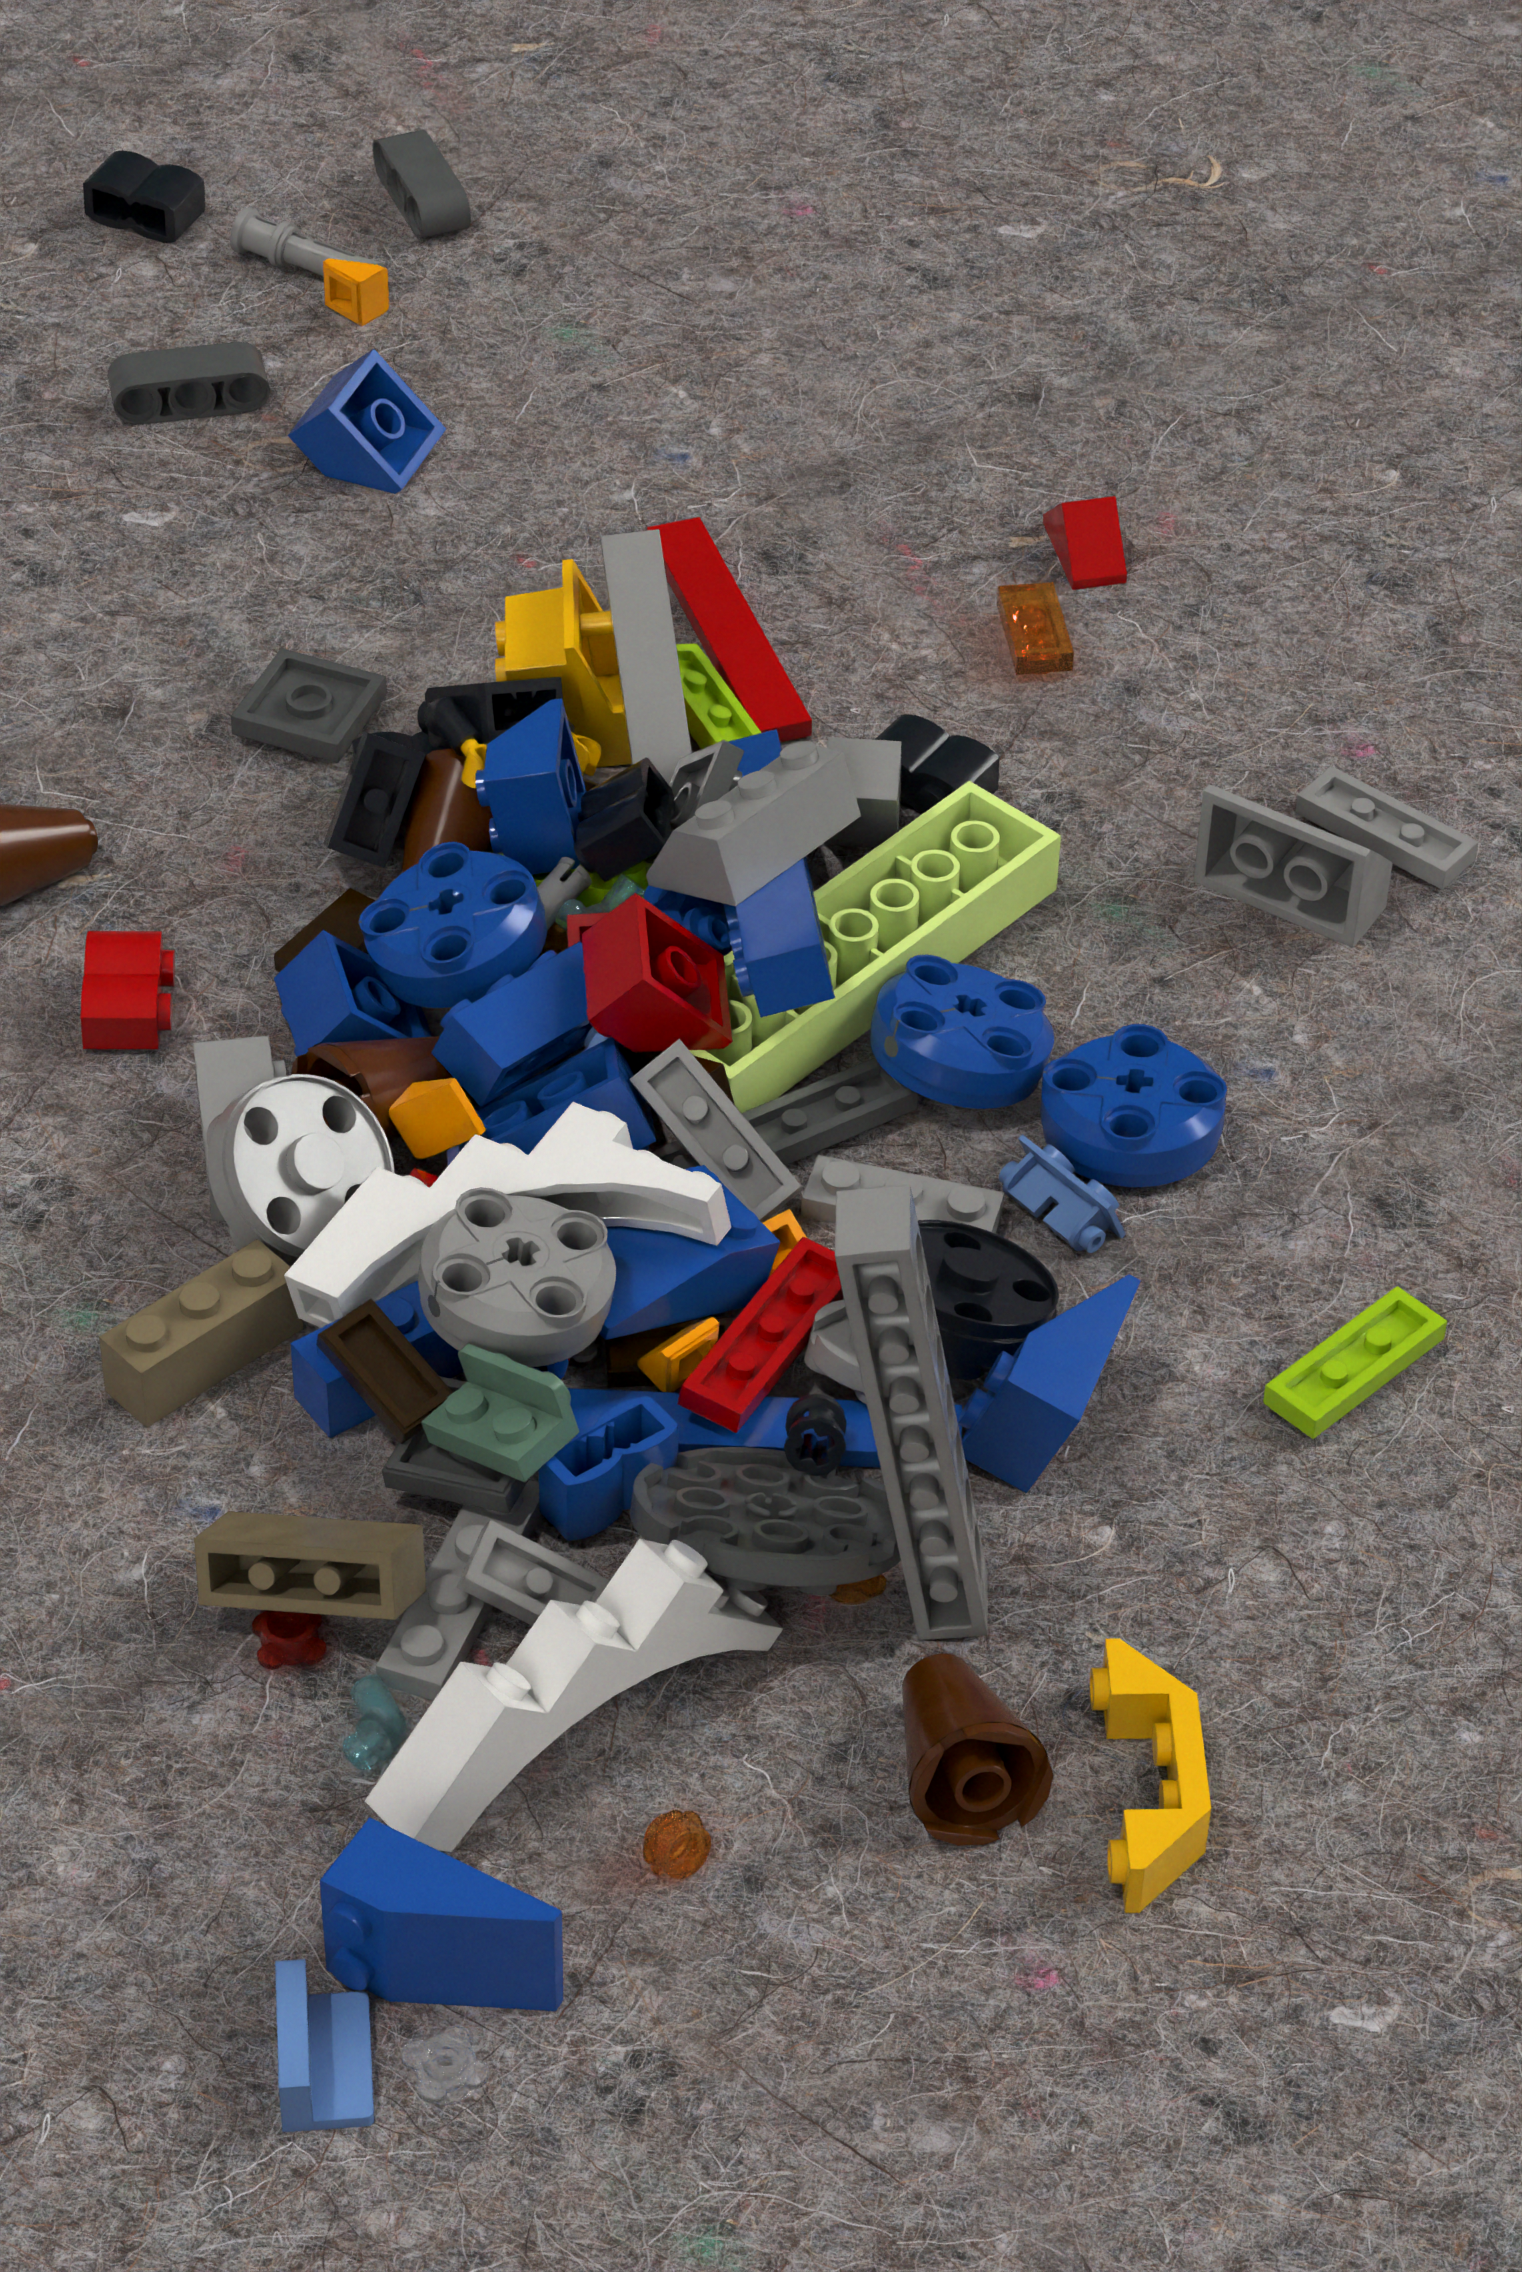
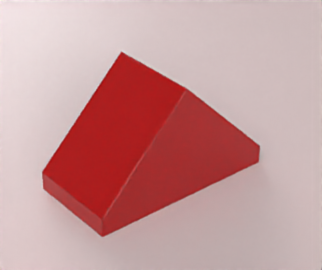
(1088, 541)

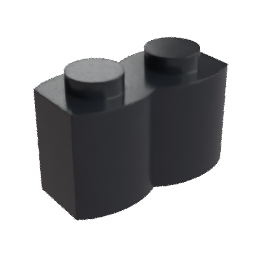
(144, 196)
(938, 763)
(624, 820)

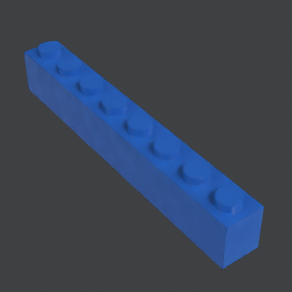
(778, 927)

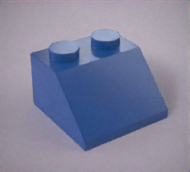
(368, 427)
(533, 790)
(338, 997)

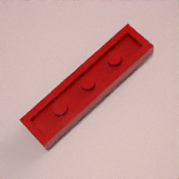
(763, 1338)

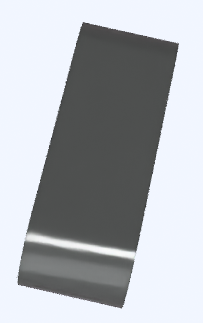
(421, 184)
(163, 379)

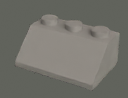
(759, 826)
(1289, 867)

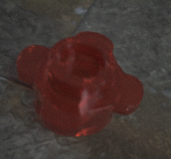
(303, 1641)

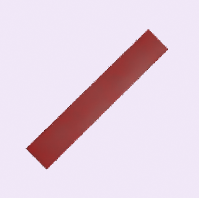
(730, 630)

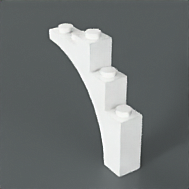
(578, 1164)
(569, 1663)

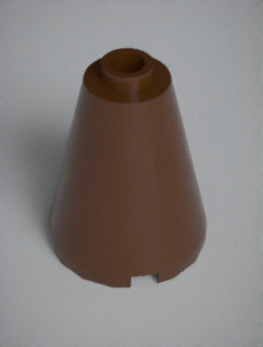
(444, 809)
(41, 847)
(375, 1070)
(968, 1755)

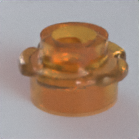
(676, 1844)

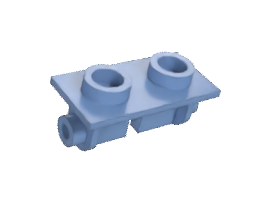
(1081, 1208)

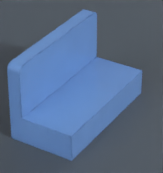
(322, 2054)

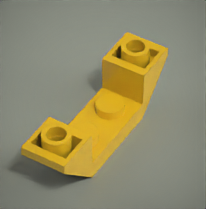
(1152, 1704)

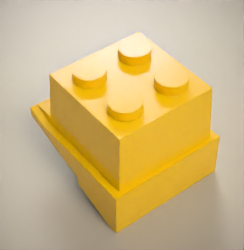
(570, 638)

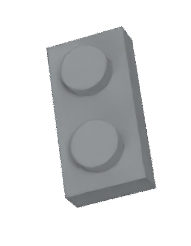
(524, 1575)

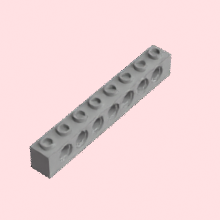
(911, 1409)

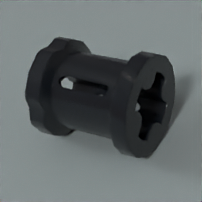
(804, 1450)

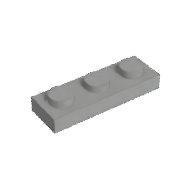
(1387, 827)
(715, 1130)
(932, 1196)

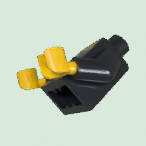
(480, 712)

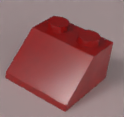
(654, 981)

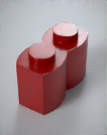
(124, 990)

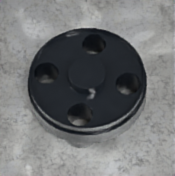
(983, 1294)

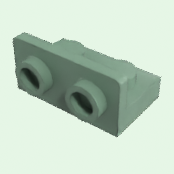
(503, 1415)

